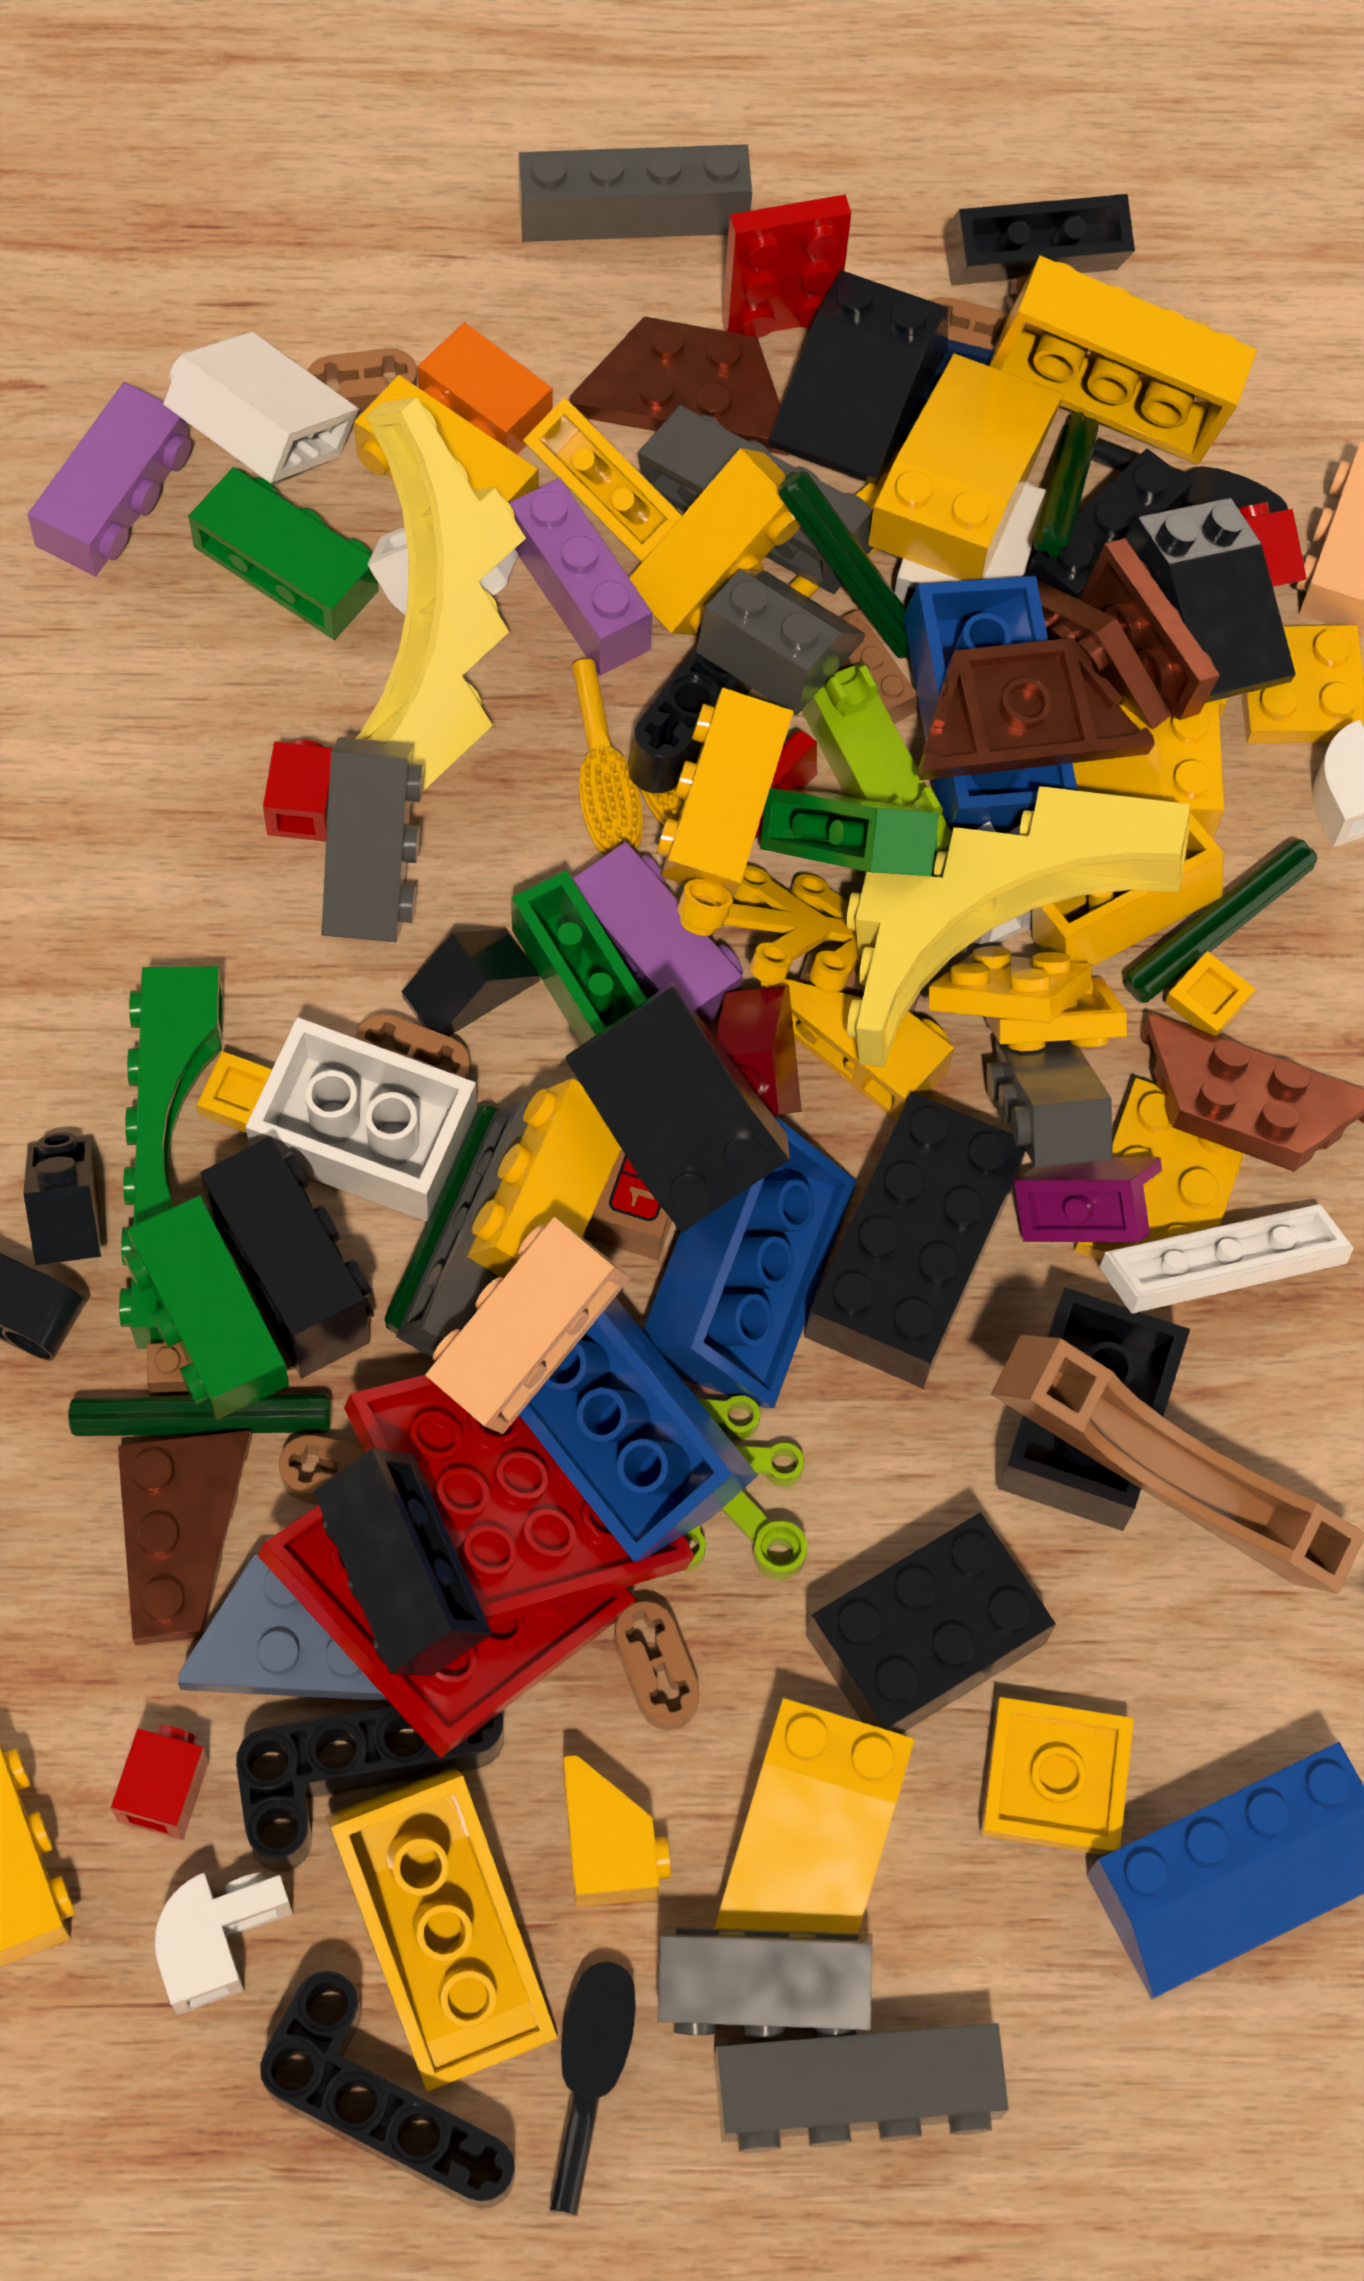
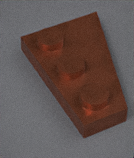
(1154, 627)
(1107, 648)
(175, 1528)

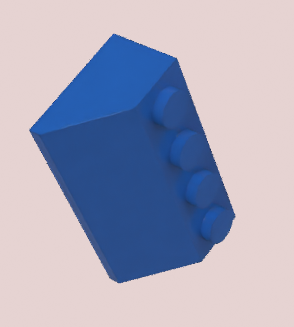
(973, 616)
(750, 1277)
(635, 1437)
(1237, 1871)

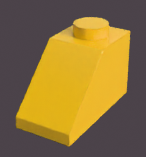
(610, 1841)

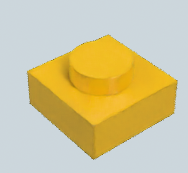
(1210, 995)
(232, 1091)

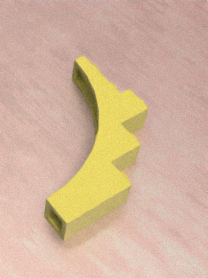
(449, 617)
(1063, 851)

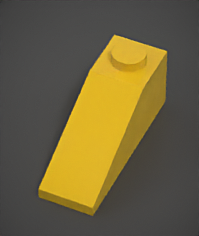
(915, 1062)

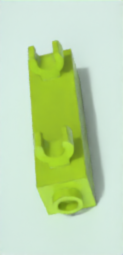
(867, 747)

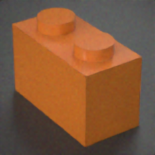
(486, 387)

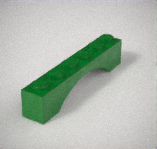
(178, 1039)

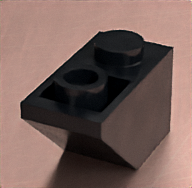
(62, 1199)

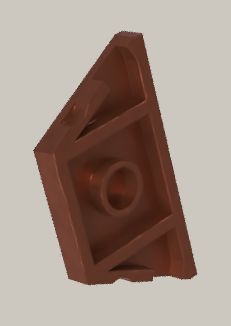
(688, 366)
(1026, 711)
(1248, 1097)

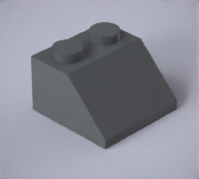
(775, 638)

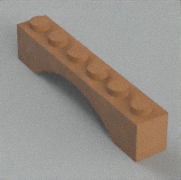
(1110, 1424)

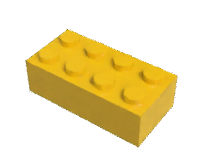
(1124, 359)

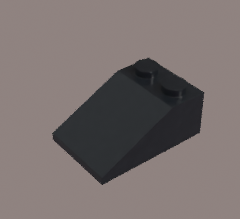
(861, 376)
(1222, 589)
(679, 1107)

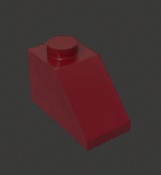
(761, 1043)

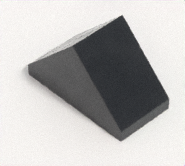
(468, 979)

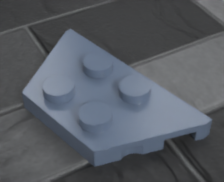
(271, 1647)

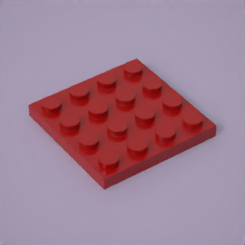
(505, 1504)
(473, 1686)

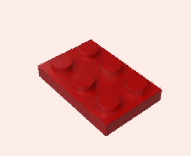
(783, 264)

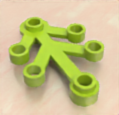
(742, 1510)

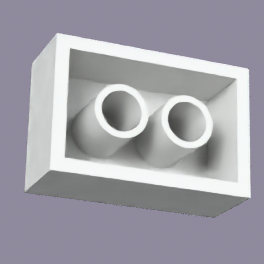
(364, 1117)

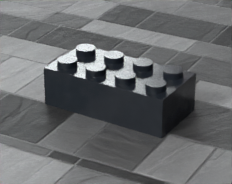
(915, 1240)

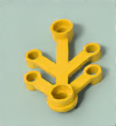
(709, 906)

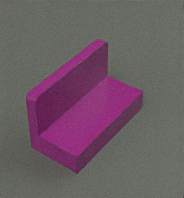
(1086, 1201)

